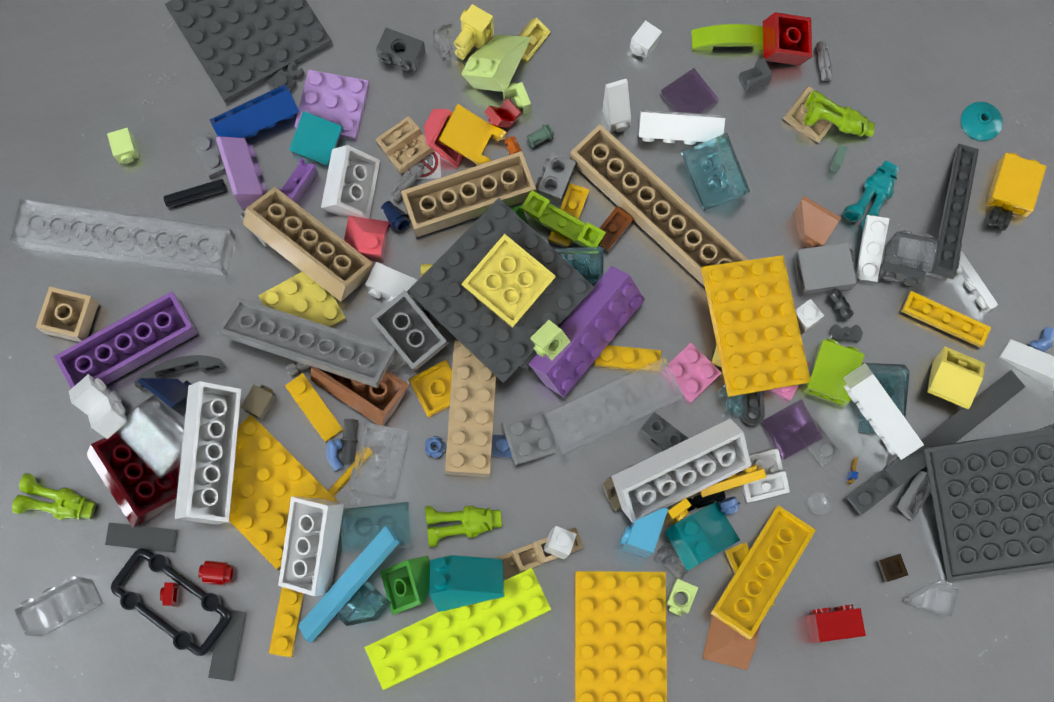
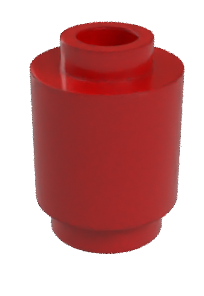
(216, 572)

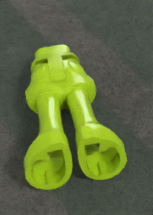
(844, 118)
(66, 504)
(473, 519)

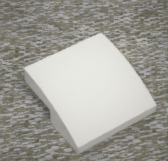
(776, 480)

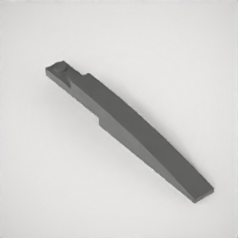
(946, 433)

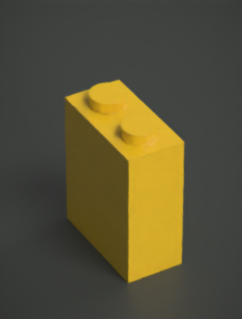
(1016, 184)

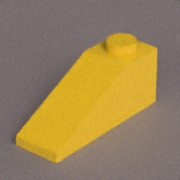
(314, 407)

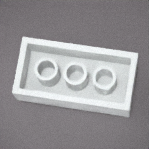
(884, 414)

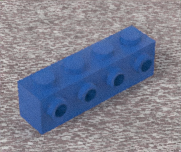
(256, 114)

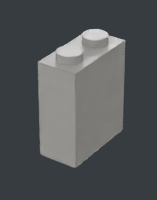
(825, 269)

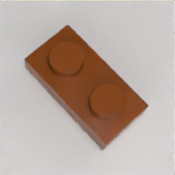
(614, 227)

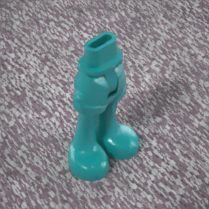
(878, 184)

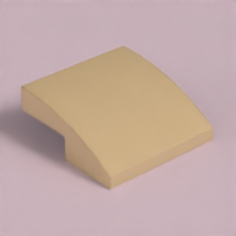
(796, 115)
(404, 145)

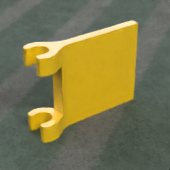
(469, 134)

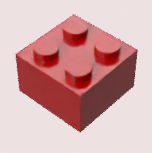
(787, 38)
(836, 625)

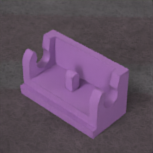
(300, 181)

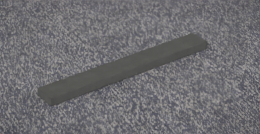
(955, 212)

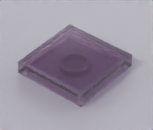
(690, 94)
(793, 429)

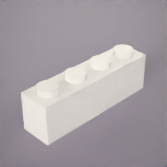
(679, 126)
(390, 283)

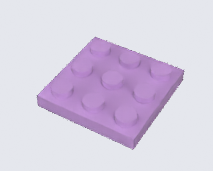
(335, 99)

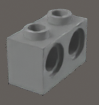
(558, 179)

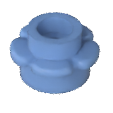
(441, 446)
(729, 505)

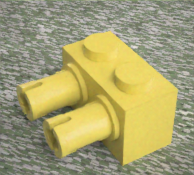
(476, 31)

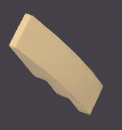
(532, 556)

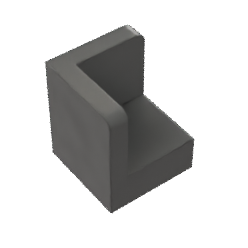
(757, 76)

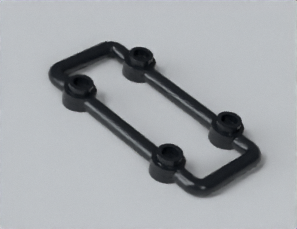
(209, 602)

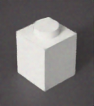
(645, 40)
(808, 316)
(560, 542)

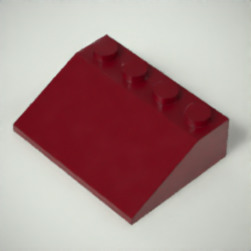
(131, 481)

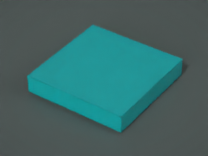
(315, 138)

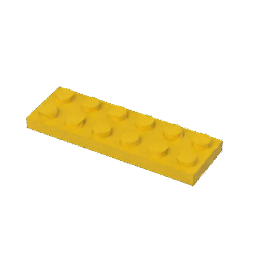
(763, 572)

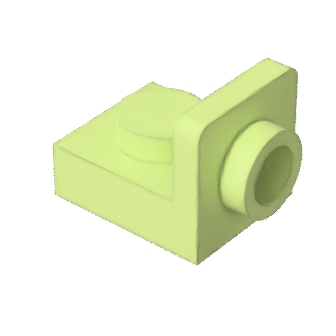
(520, 96)

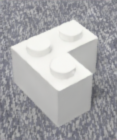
(100, 404)

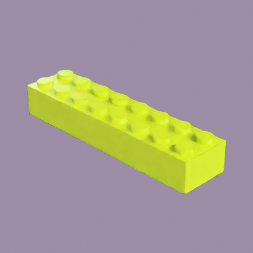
(455, 631)

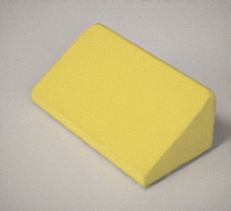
(537, 33)

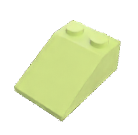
(495, 62)

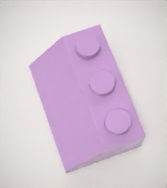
(241, 170)

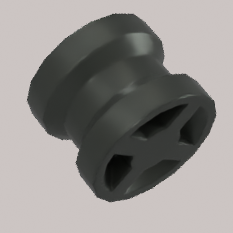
(1000, 218)

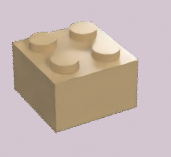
(67, 314)

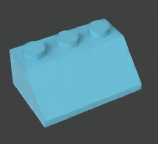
(643, 534)

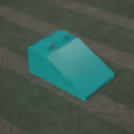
(701, 535)
(465, 581)

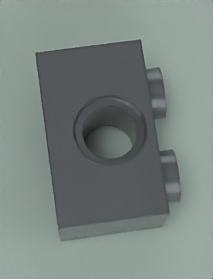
(393, 41)
(661, 433)

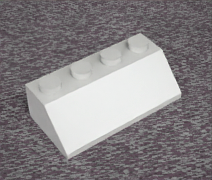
(310, 545)

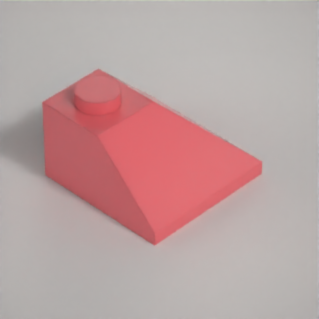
(433, 129)
(368, 237)

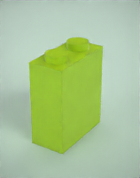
(829, 368)

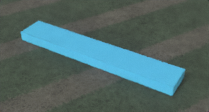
(348, 584)

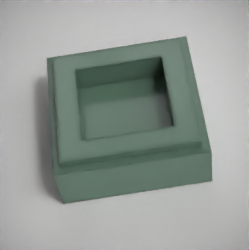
(838, 158)

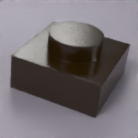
(892, 568)

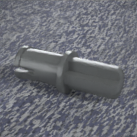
(349, 440)

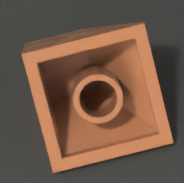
(814, 222)
(728, 646)

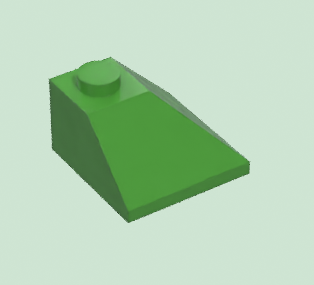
(407, 583)

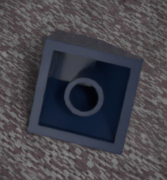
(170, 391)

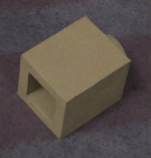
(259, 401)

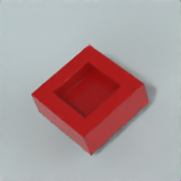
(169, 594)

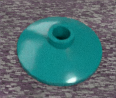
(978, 128)

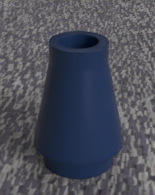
(396, 217)

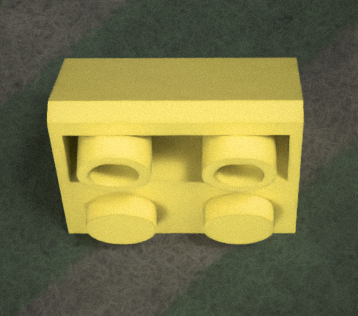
(955, 377)

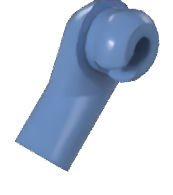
(1046, 342)
(331, 454)

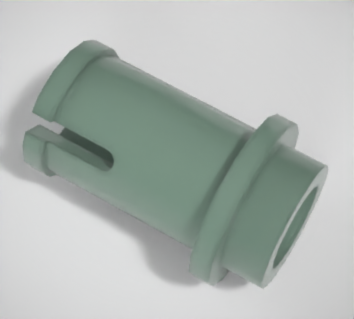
(540, 135)

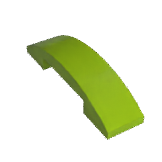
(727, 36)
(561, 222)

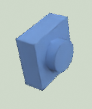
(500, 447)

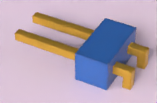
(853, 475)

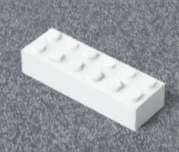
(208, 453)
(682, 470)

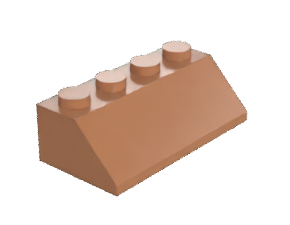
(372, 402)

